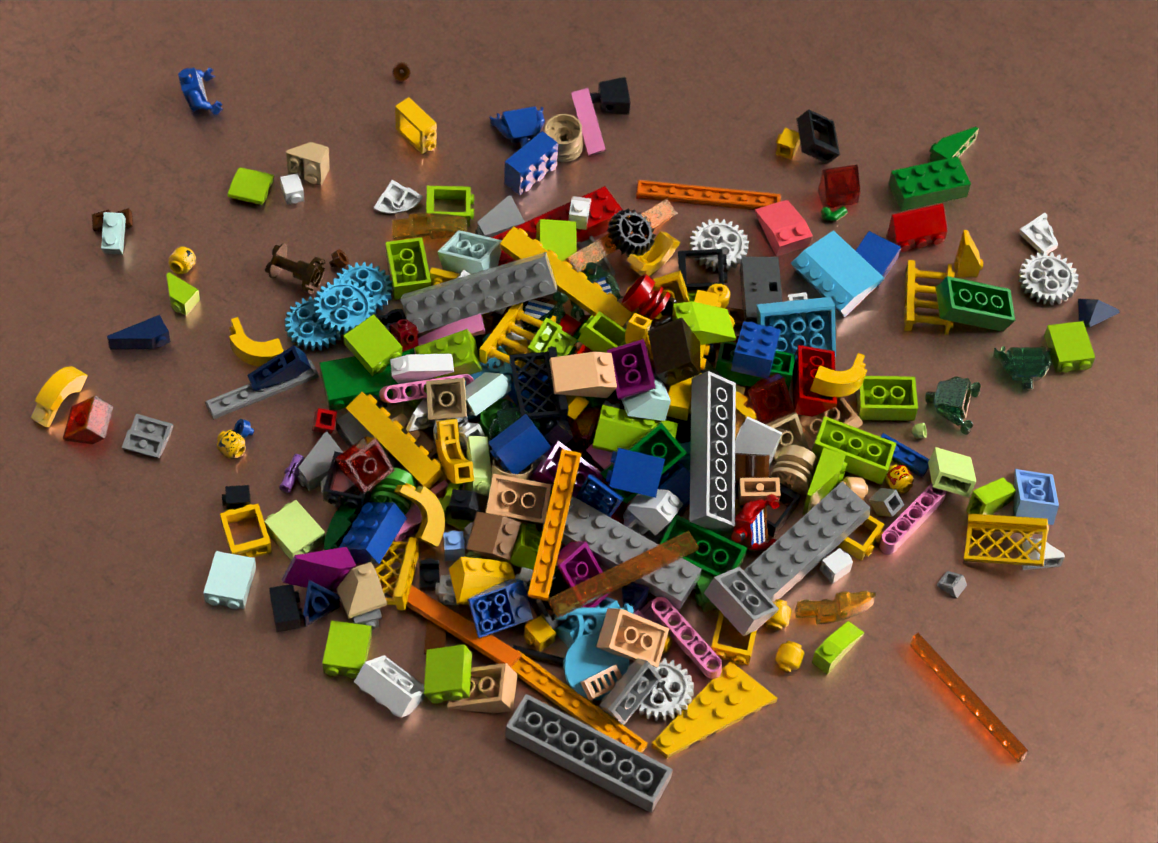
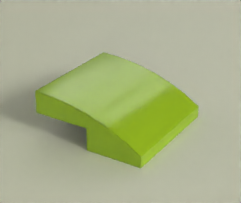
(250, 185)
(551, 336)

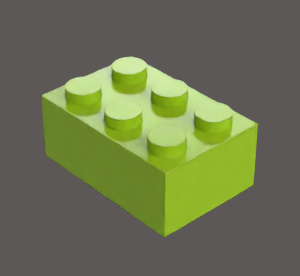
(407, 266)
(463, 350)
(887, 398)

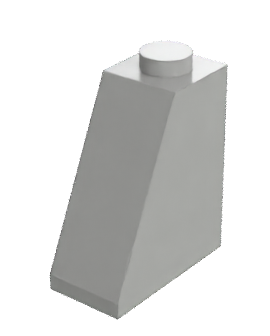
(500, 219)
(318, 462)

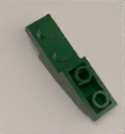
(341, 524)

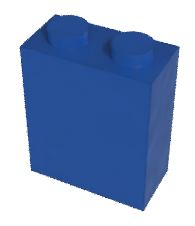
(878, 253)
(519, 445)
(635, 472)

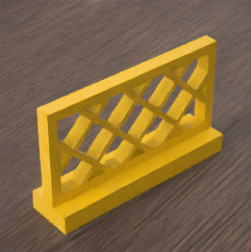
(1011, 525)
(403, 573)

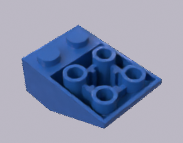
(599, 496)
(500, 607)

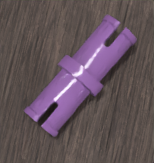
(291, 473)

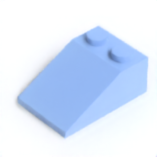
(1035, 495)

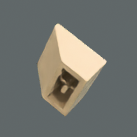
(309, 161)

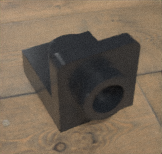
(429, 574)

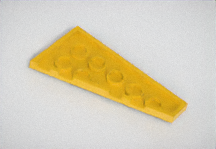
(714, 709)

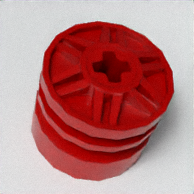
(643, 297)

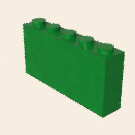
(347, 378)

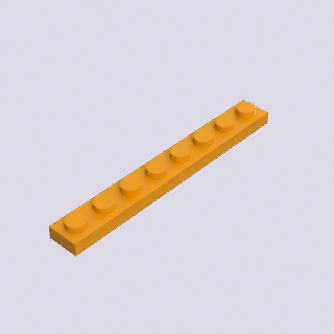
(554, 525)
(575, 703)

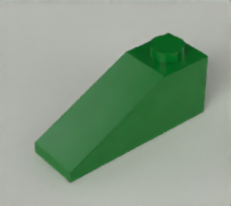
(953, 145)

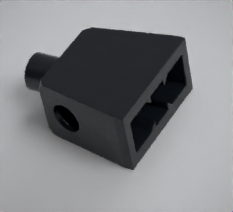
(613, 96)

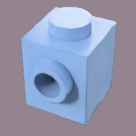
(453, 545)

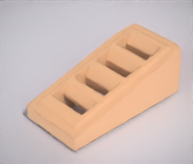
(588, 688)

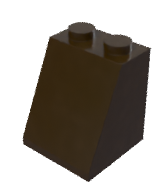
(675, 352)

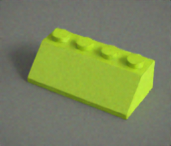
(622, 431)
(865, 452)

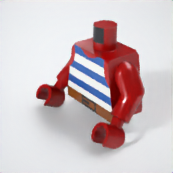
(752, 526)

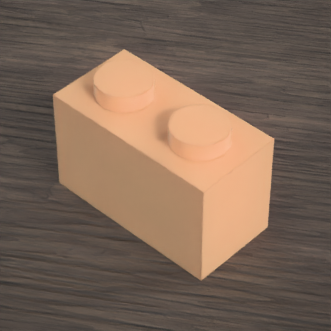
(757, 488)

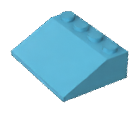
(837, 272)
(801, 323)

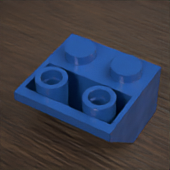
(677, 481)

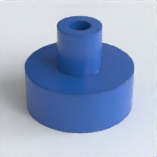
(243, 428)

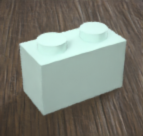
(113, 233)

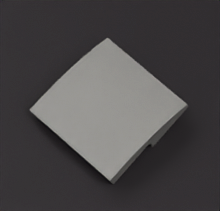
(148, 436)

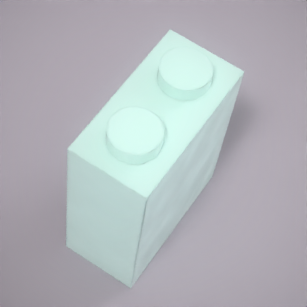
(485, 391)
(229, 580)

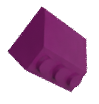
(579, 565)

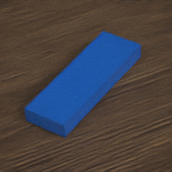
(911, 459)

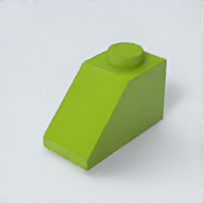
(182, 295)

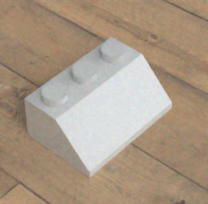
(390, 686)

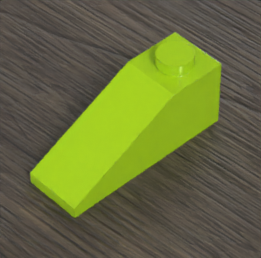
(836, 647)

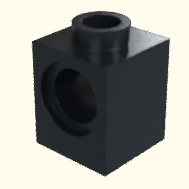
(236, 497)

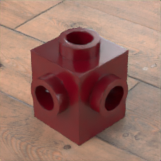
(405, 334)

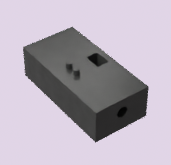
(759, 284)

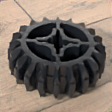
(639, 240)

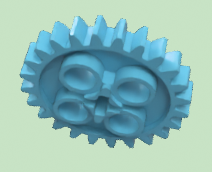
(373, 280)
(342, 306)
(297, 326)

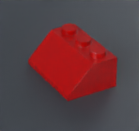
(918, 227)

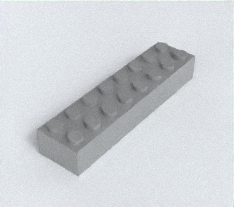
(480, 292)
(712, 452)
(808, 542)
(615, 543)
(588, 753)

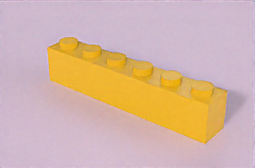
(392, 437)

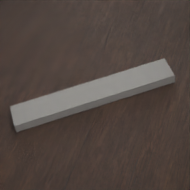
(246, 395)

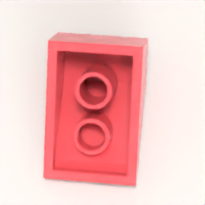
(784, 227)

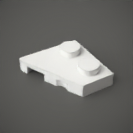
(1040, 235)

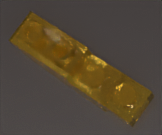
(428, 224)
(841, 608)

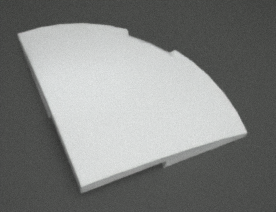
(397, 199)

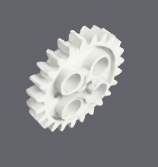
(722, 237)
(1048, 278)
(675, 679)

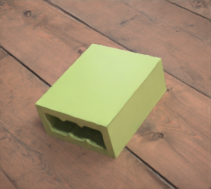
(952, 472)
(294, 530)

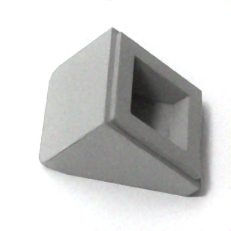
(952, 583)

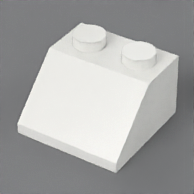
(655, 512)

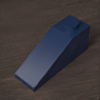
(144, 335)
(280, 369)

